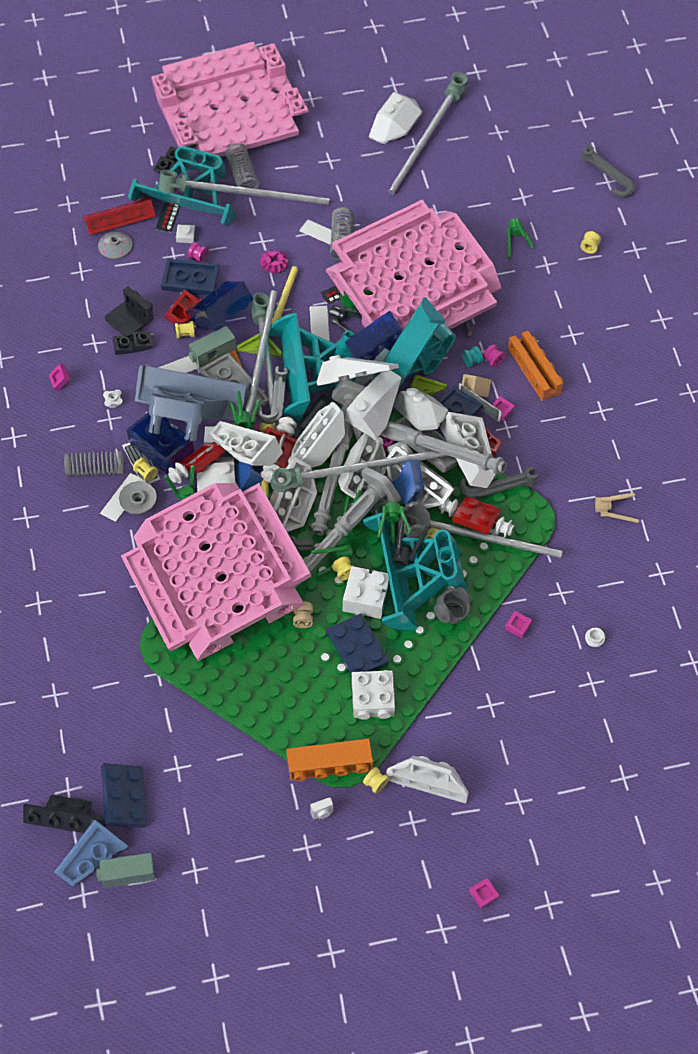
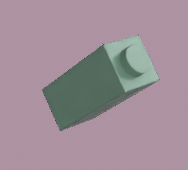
(212, 346)
(126, 870)

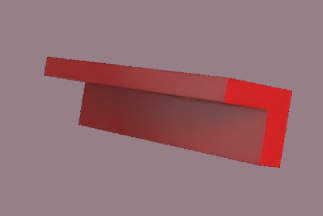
(119, 216)

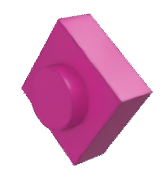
(59, 377)
(504, 406)
(518, 624)
(483, 893)

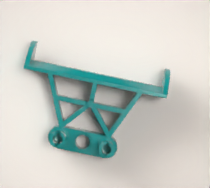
(187, 160)
(421, 343)
(319, 350)
(450, 573)

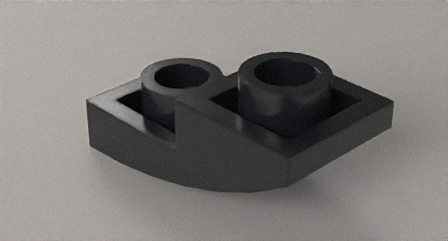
(167, 161)
(135, 343)

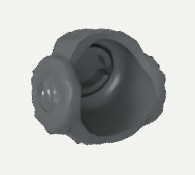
(417, 517)
(453, 605)

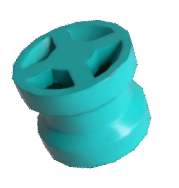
(472, 356)

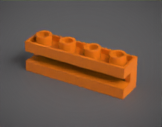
(535, 365)
(329, 759)

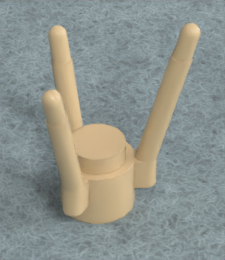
(603, 504)

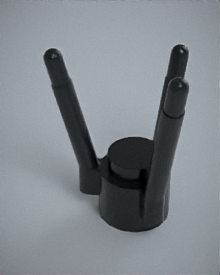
(339, 314)
(402, 554)

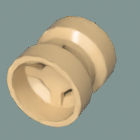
(303, 616)

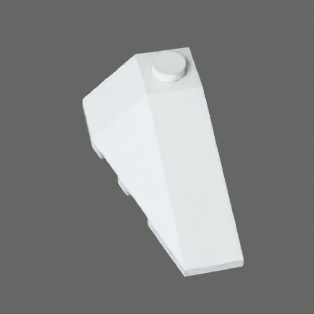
(350, 368)
(374, 404)
(247, 444)

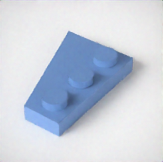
(91, 848)

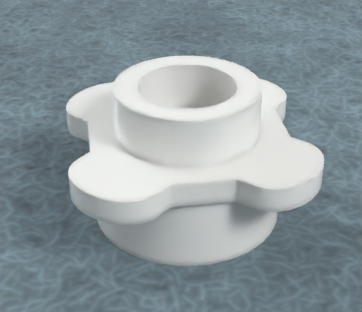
(112, 402)

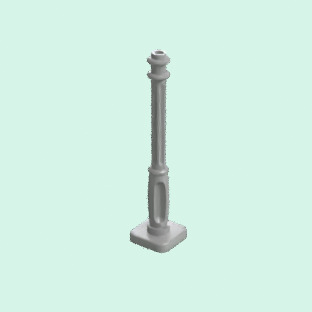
(345, 394)
(412, 437)
(378, 488)

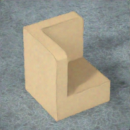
(477, 385)

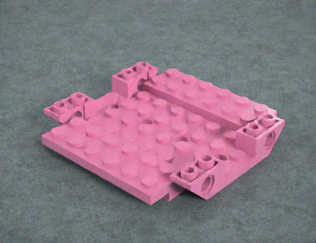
(222, 82)
(400, 244)
(182, 582)

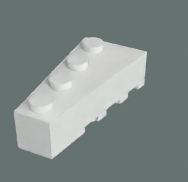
(469, 434)

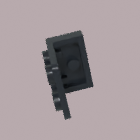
(130, 314)

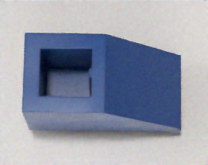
(247, 475)
(409, 482)

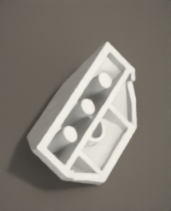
(395, 118)
(420, 409)
(320, 436)
(364, 450)
(217, 472)
(436, 488)
(294, 503)
(429, 777)

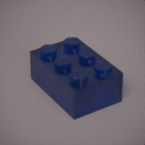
(220, 305)
(376, 337)
(162, 448)

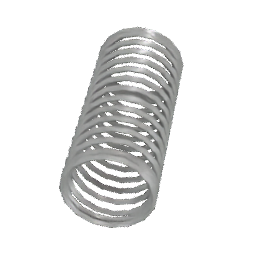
(234, 171)
(334, 220)
(67, 464)

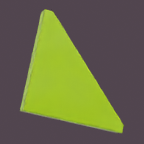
(252, 345)
(427, 385)

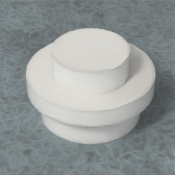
(595, 637)

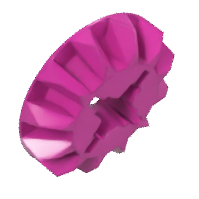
(276, 266)

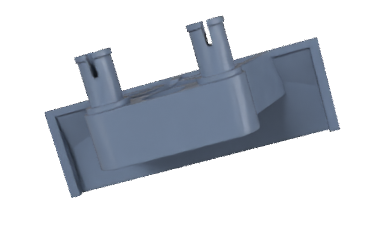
(186, 397)

